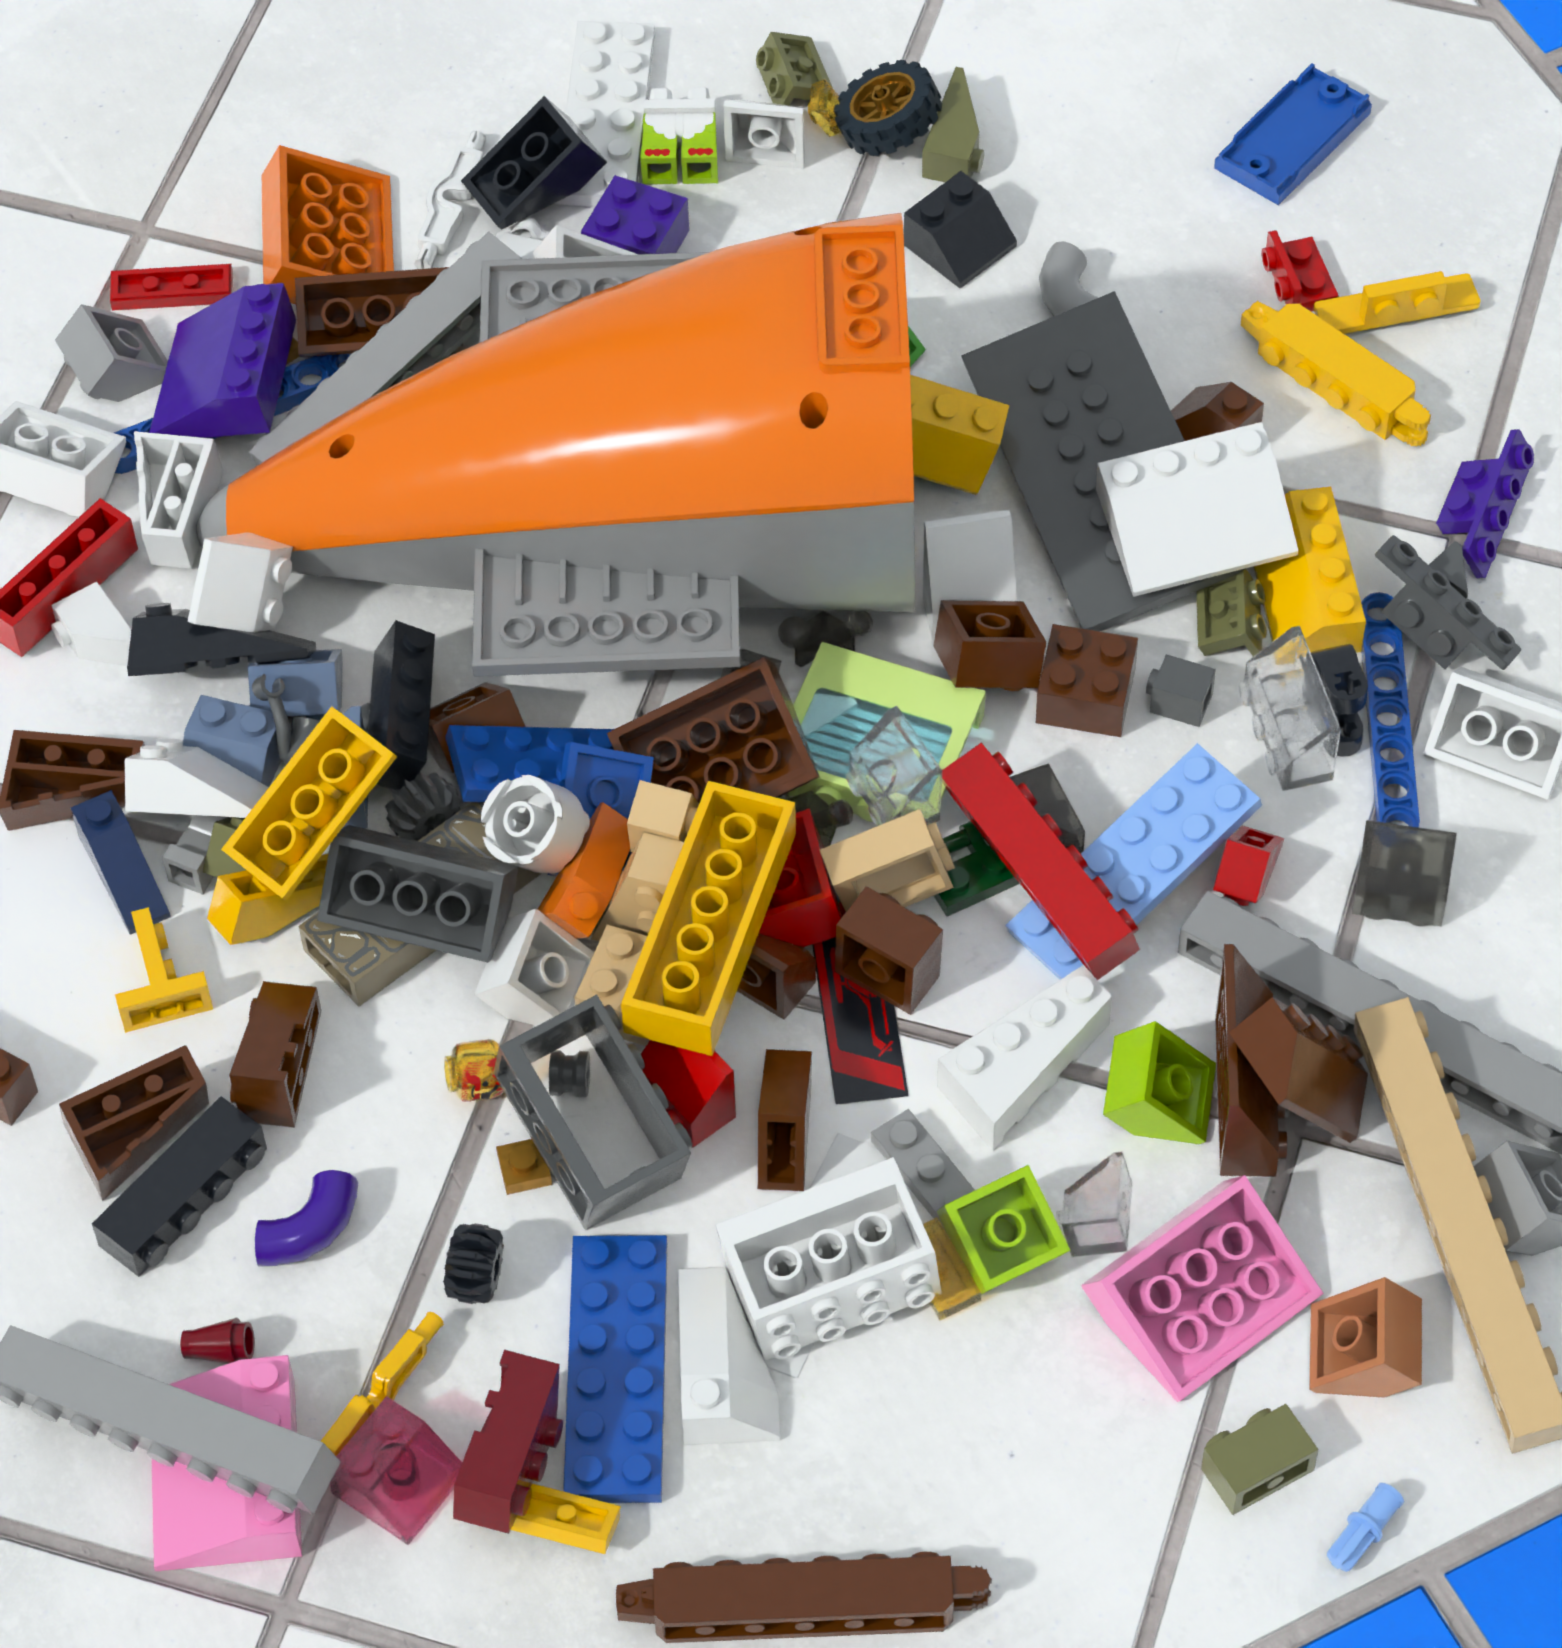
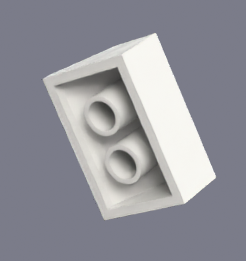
(56, 459)
(1499, 732)

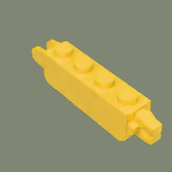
(1338, 370)

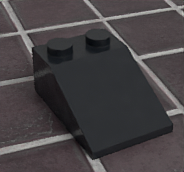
(533, 166)

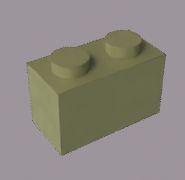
(1258, 1458)

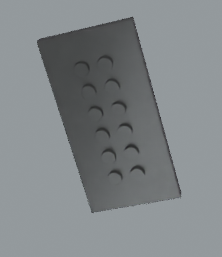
(1077, 400)

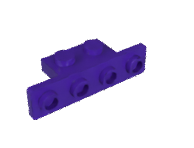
(1484, 501)

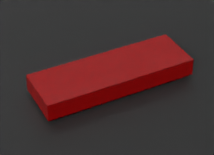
(170, 286)

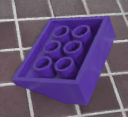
(227, 366)

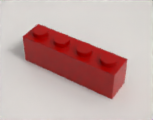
(77, 558)

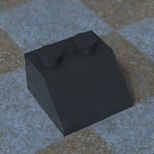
(958, 230)

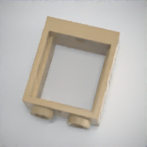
(894, 859)

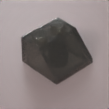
(1404, 873)

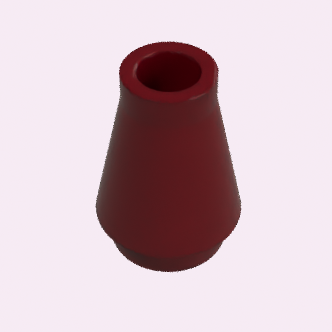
(219, 1342)

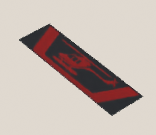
(859, 1035)

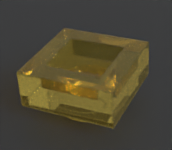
(822, 105)

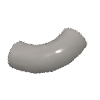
(1061, 277)

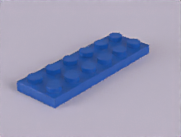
(616, 1368)

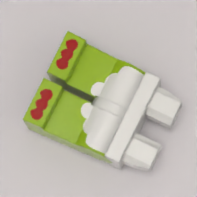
(676, 125)

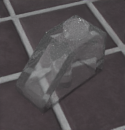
(1098, 1209)

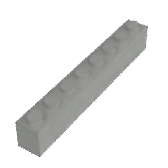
(414, 340)
(165, 1422)

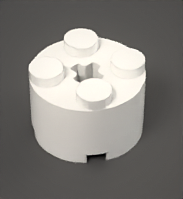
(533, 824)

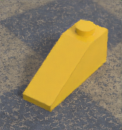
(249, 910)

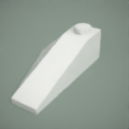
(722, 1370)

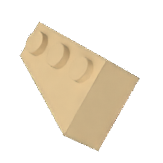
(660, 813)
(641, 885)

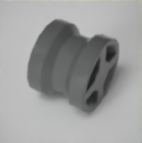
(569, 1073)

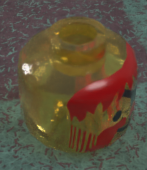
(471, 1070)

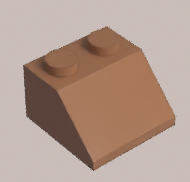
(1366, 1341)

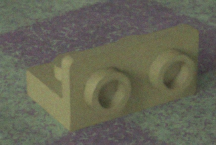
(789, 67)
(1231, 615)

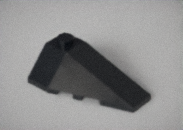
(168, 643)

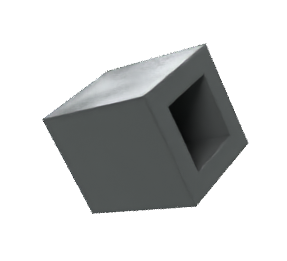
(1181, 690)

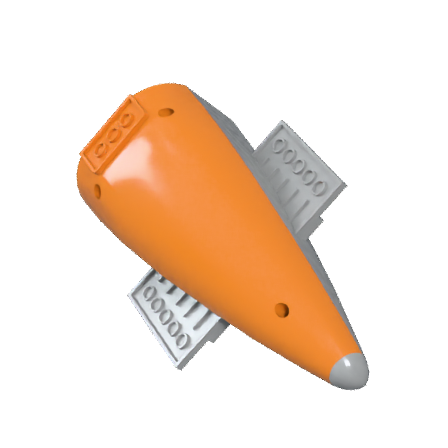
(629, 455)

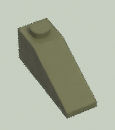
(954, 136)

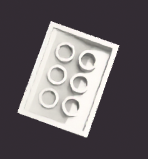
(1196, 509)

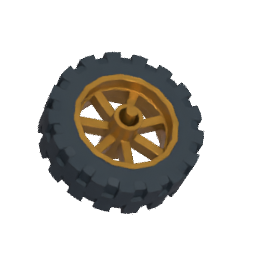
(888, 107)

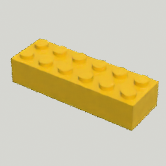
(709, 918)

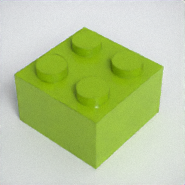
(1003, 1229)

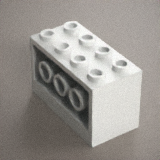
(829, 1259)

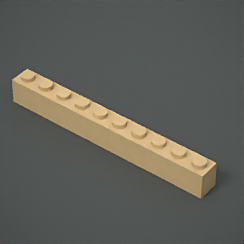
(1461, 1223)

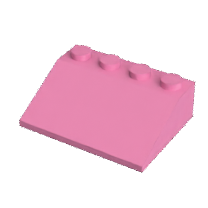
(1203, 1287)
(208, 1521)

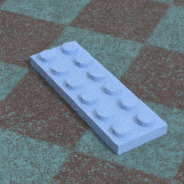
(1150, 848)

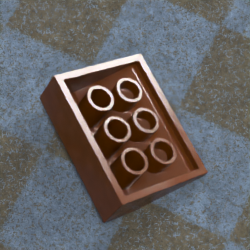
(725, 733)
(1245, 1106)

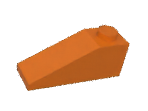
(590, 878)

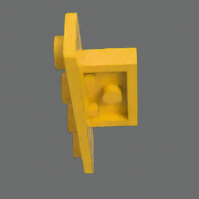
(1400, 302)

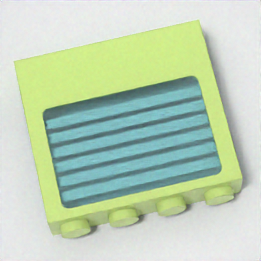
(853, 691)

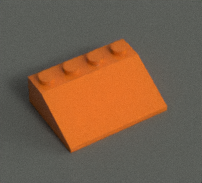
(323, 219)

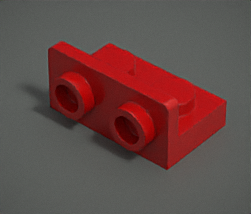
(1297, 271)

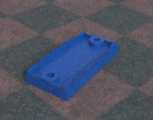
(1293, 134)

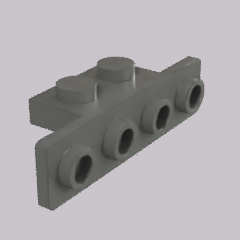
(1437, 614)

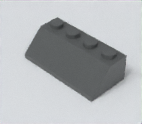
(416, 892)

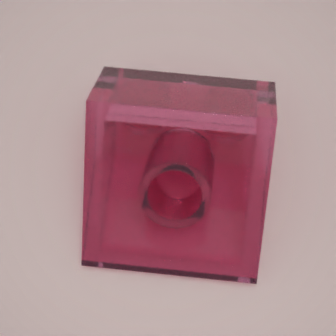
(395, 1471)

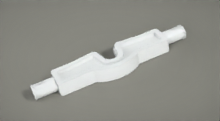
(442, 215)

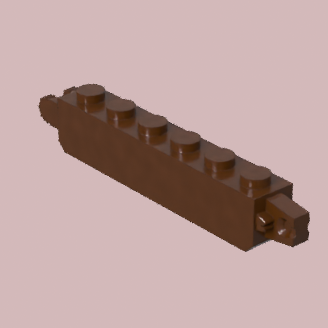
(803, 1597)

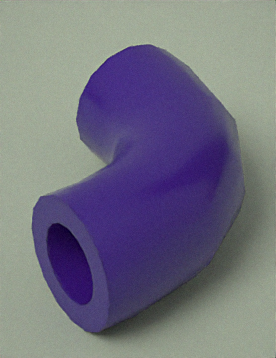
(311, 1227)

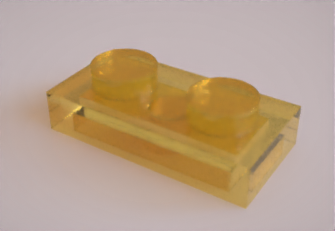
(955, 1280)

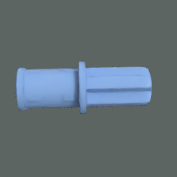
(1365, 1527)

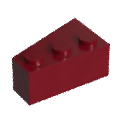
(511, 1445)

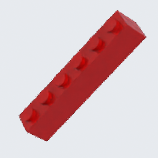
(1039, 860)

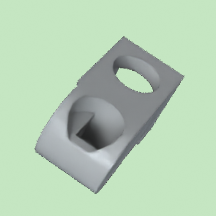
(190, 855)

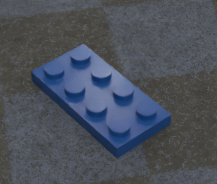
(497, 753)

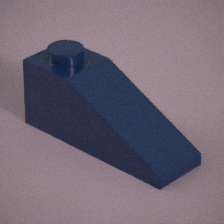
(118, 858)

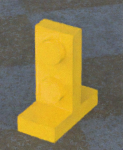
(167, 995)

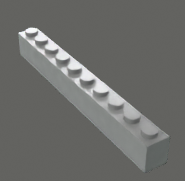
(1476, 1067)

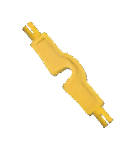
(386, 1381)

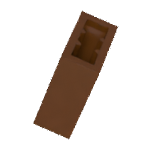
(784, 1120)

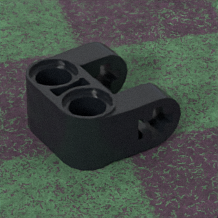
(1346, 691)

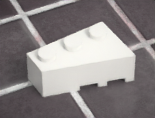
(174, 487)

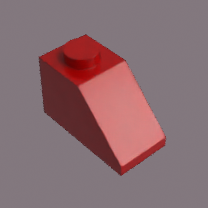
(1247, 865)

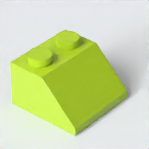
(1159, 1085)

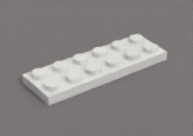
(608, 98)

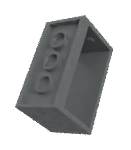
(552, 1135)

